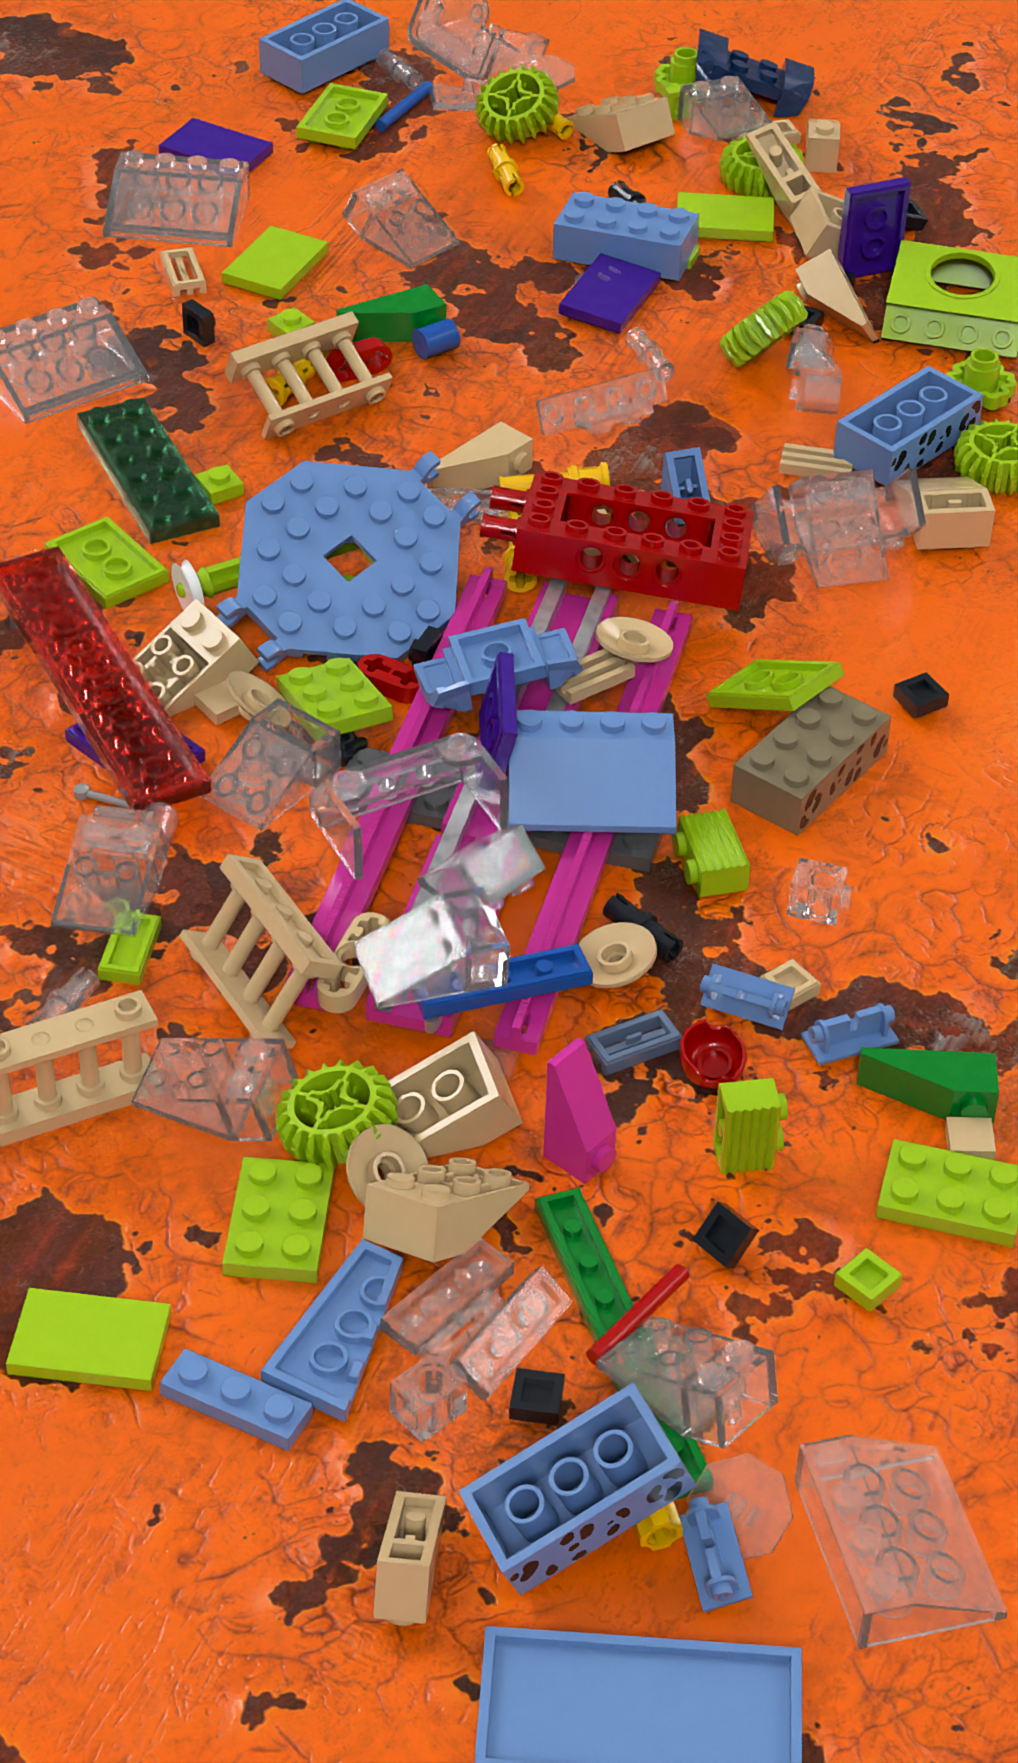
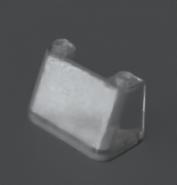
(458, 39)

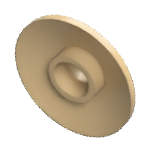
(634, 639)
(250, 693)
(618, 953)
(393, 1153)

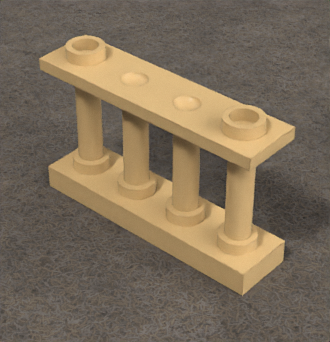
(308, 344)
(290, 936)
(82, 1095)

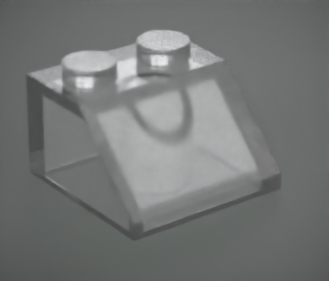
(498, 862)

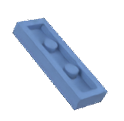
(236, 1399)

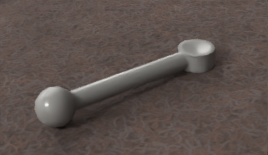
(83, 792)

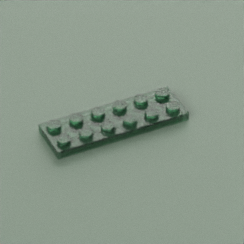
(148, 470)

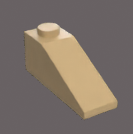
(822, 145)
(780, 167)
(831, 291)
(484, 458)
(409, 1558)

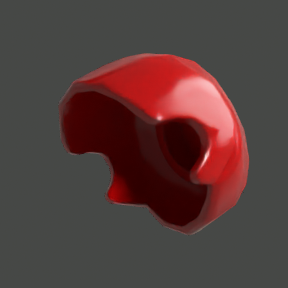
(711, 1054)

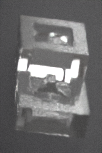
(456, 99)

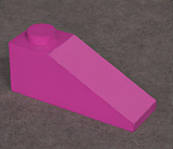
(577, 1115)

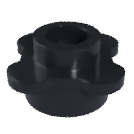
(350, 746)

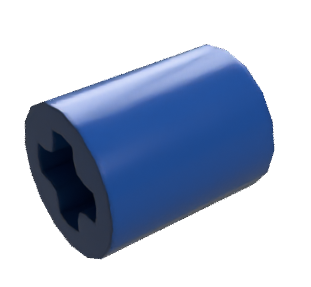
(436, 338)

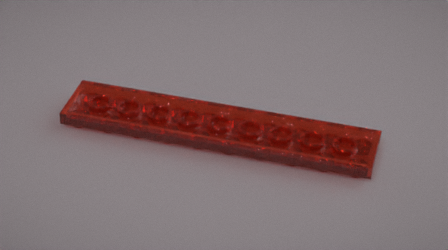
(99, 682)

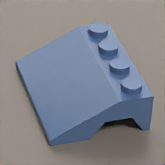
(593, 772)

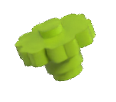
(679, 71)
(987, 376)

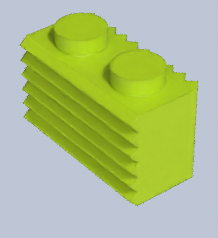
(711, 853)
(748, 1125)

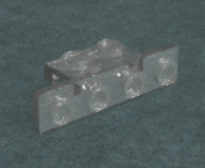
(603, 403)

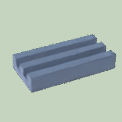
(637, 1047)

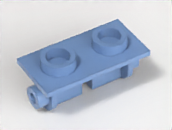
(746, 996)
(844, 1037)
(714, 1554)

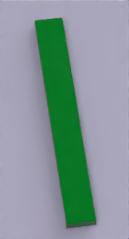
(598, 1286)

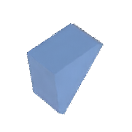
(684, 475)

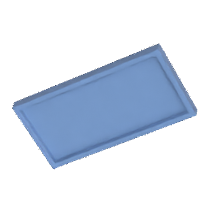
(636, 1700)

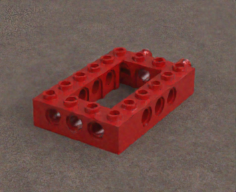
(563, 521)

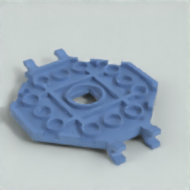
(307, 602)

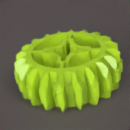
(517, 104)
(741, 171)
(763, 328)
(989, 455)
(332, 1105)

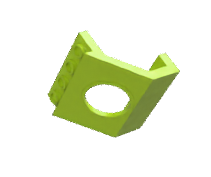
(931, 316)

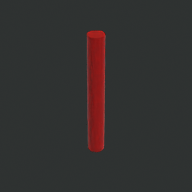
(639, 1312)

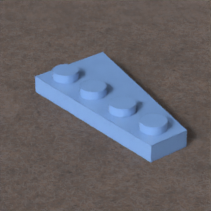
(336, 1335)

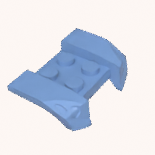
(471, 657)

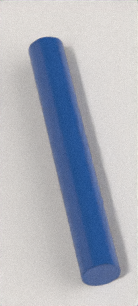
(403, 106)

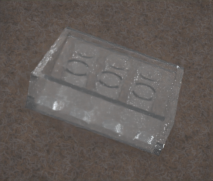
(177, 198)
(65, 360)
(895, 1539)

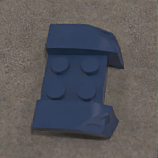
(788, 85)

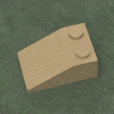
(818, 222)
(455, 1098)

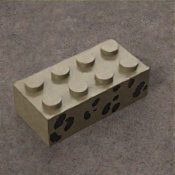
(810, 759)

